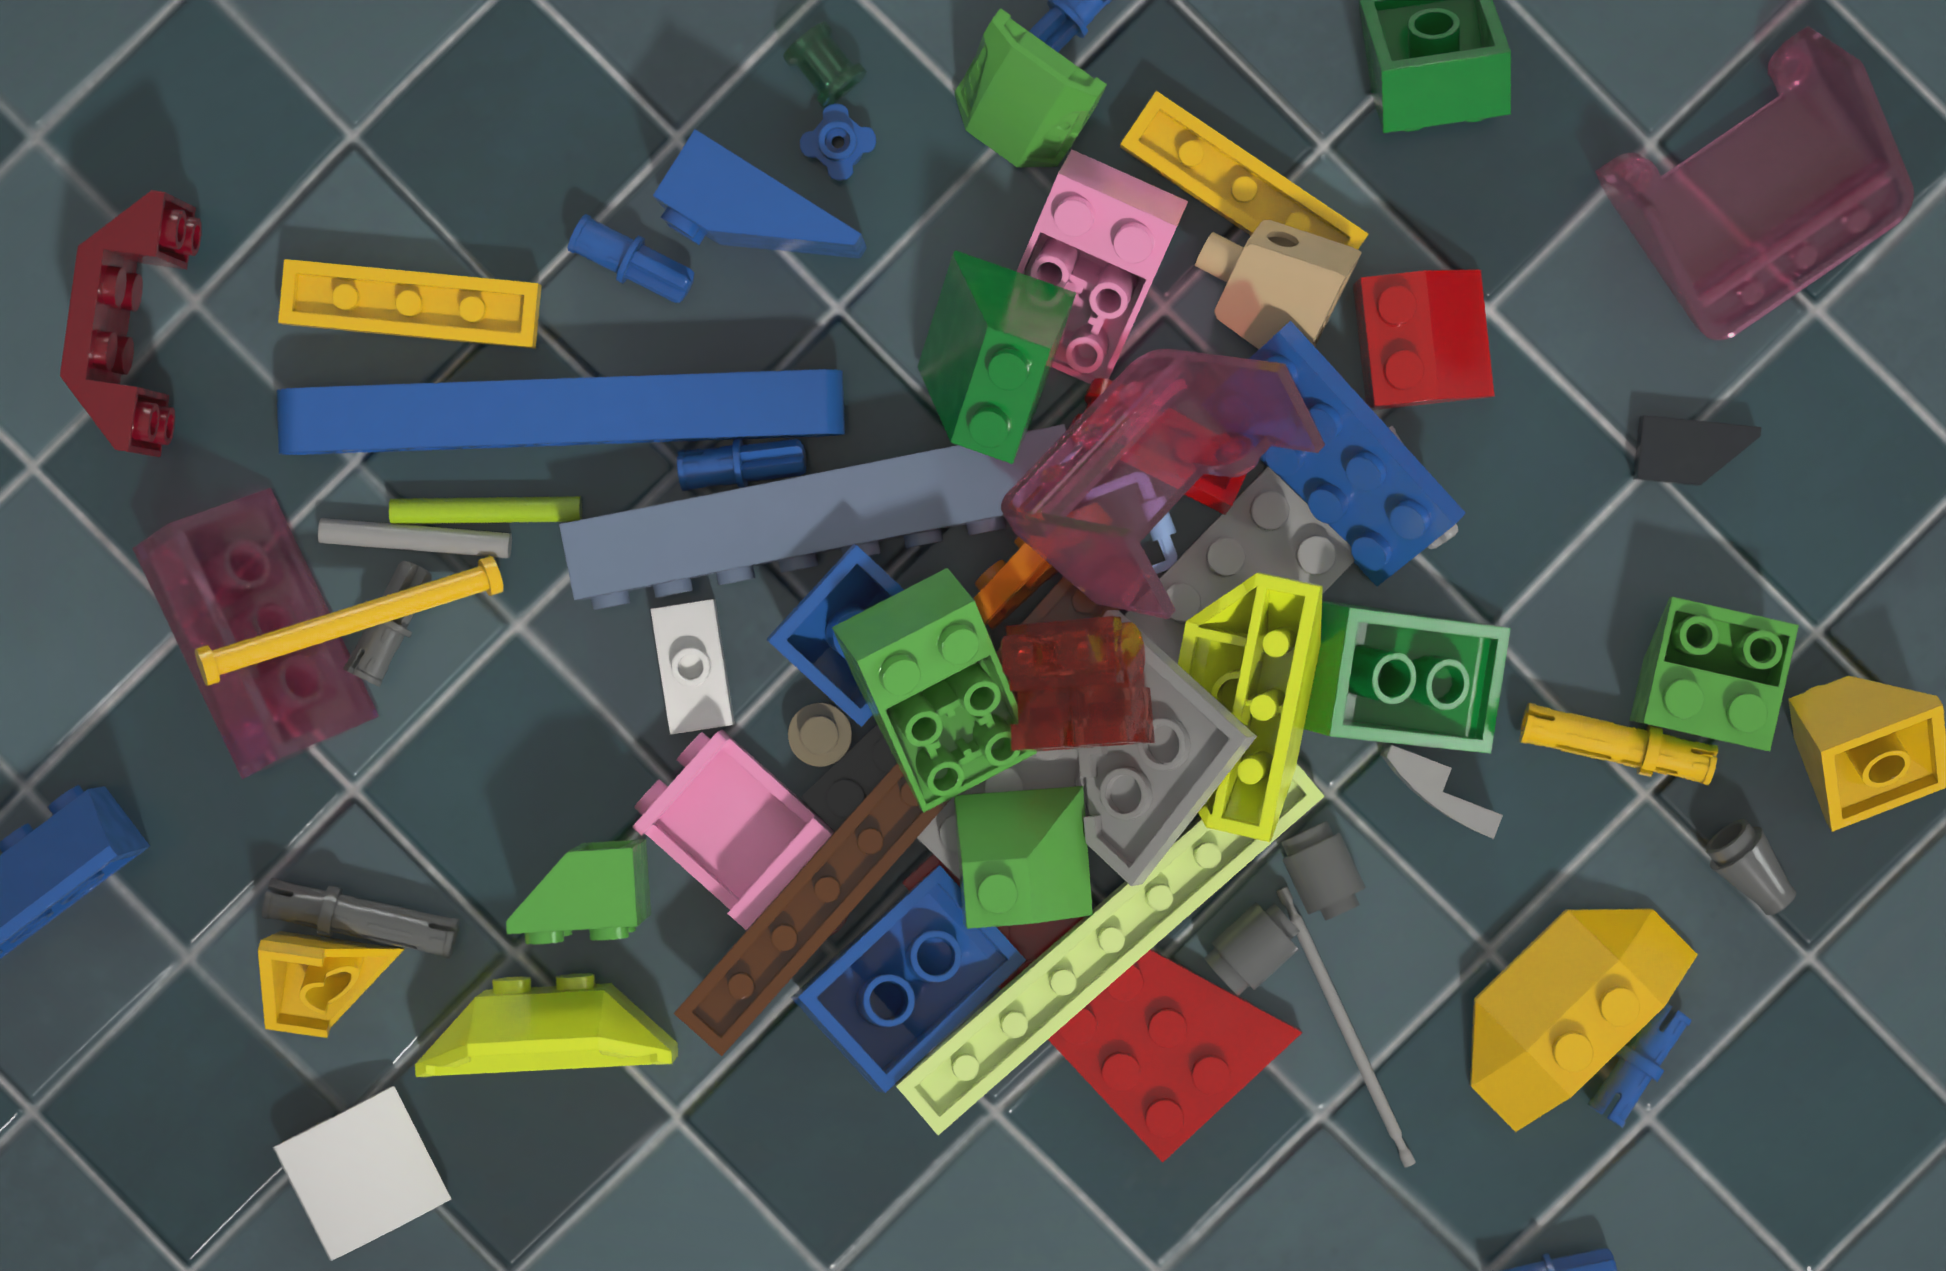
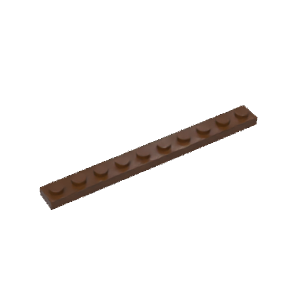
(829, 884)

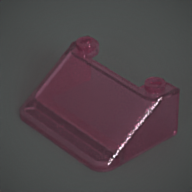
(1771, 195)

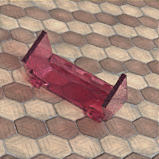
(1137, 457)

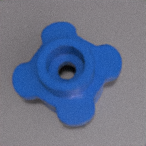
(838, 160)

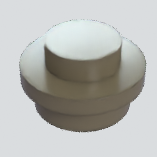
(819, 734)

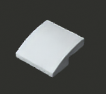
(362, 1173)

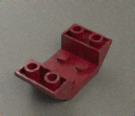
(103, 293)

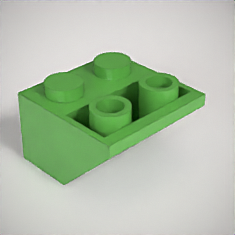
(1715, 674)
(589, 888)

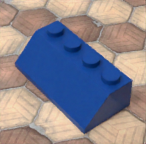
(62, 860)

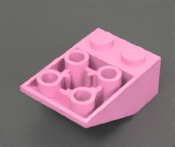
(1104, 242)

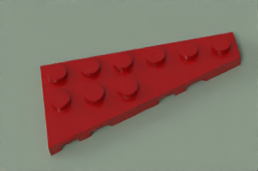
(1157, 1039)

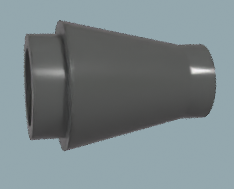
(1749, 864)

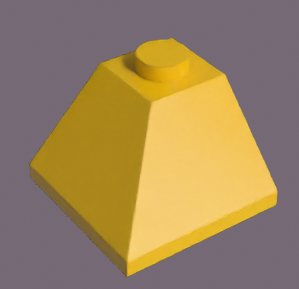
(1868, 746)

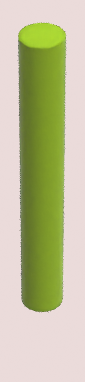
(485, 510)

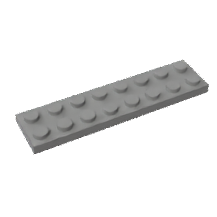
(1262, 532)

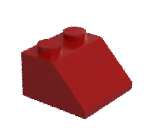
(1423, 338)

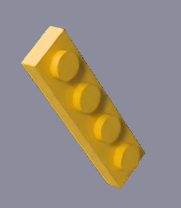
(1227, 175)
(409, 303)

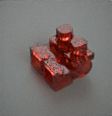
(1078, 684)

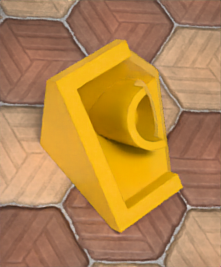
(315, 979)

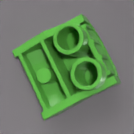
(1025, 96)

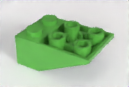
(934, 687)

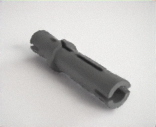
(360, 918)

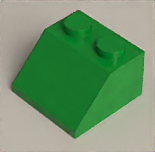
(1435, 62)

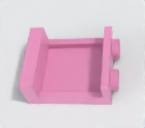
(731, 825)

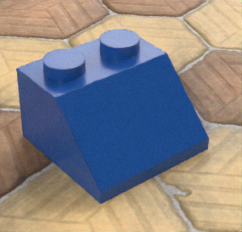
(808, 635)

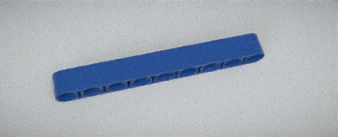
(560, 412)

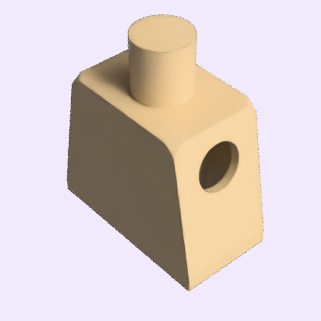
(1277, 280)

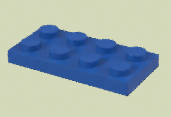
(1364, 475)

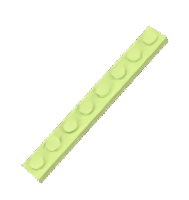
(1084, 964)

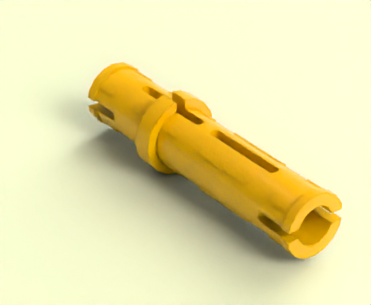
(1632, 747)

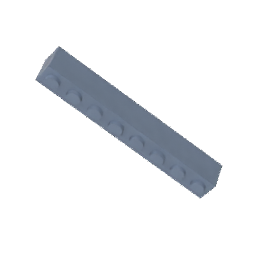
(793, 521)

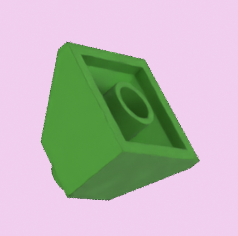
(1022, 856)

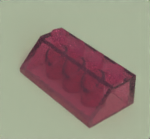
(237, 578)

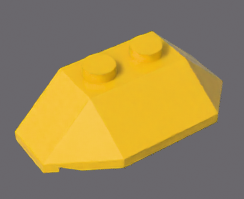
(1571, 1006)

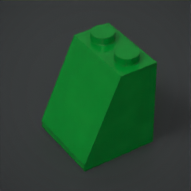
(991, 352)

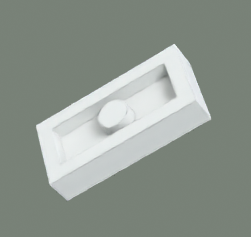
(692, 666)

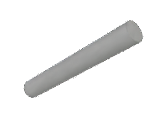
(414, 538)

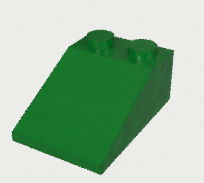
(1407, 678)

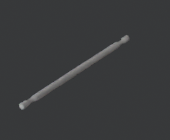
(1346, 1028)

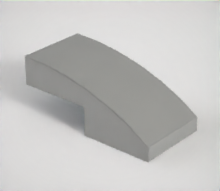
(1428, 781)

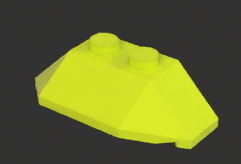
(1259, 661)
(547, 1030)

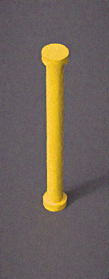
(348, 620)

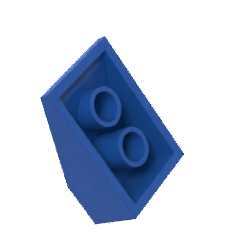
(741, 206)
(906, 981)

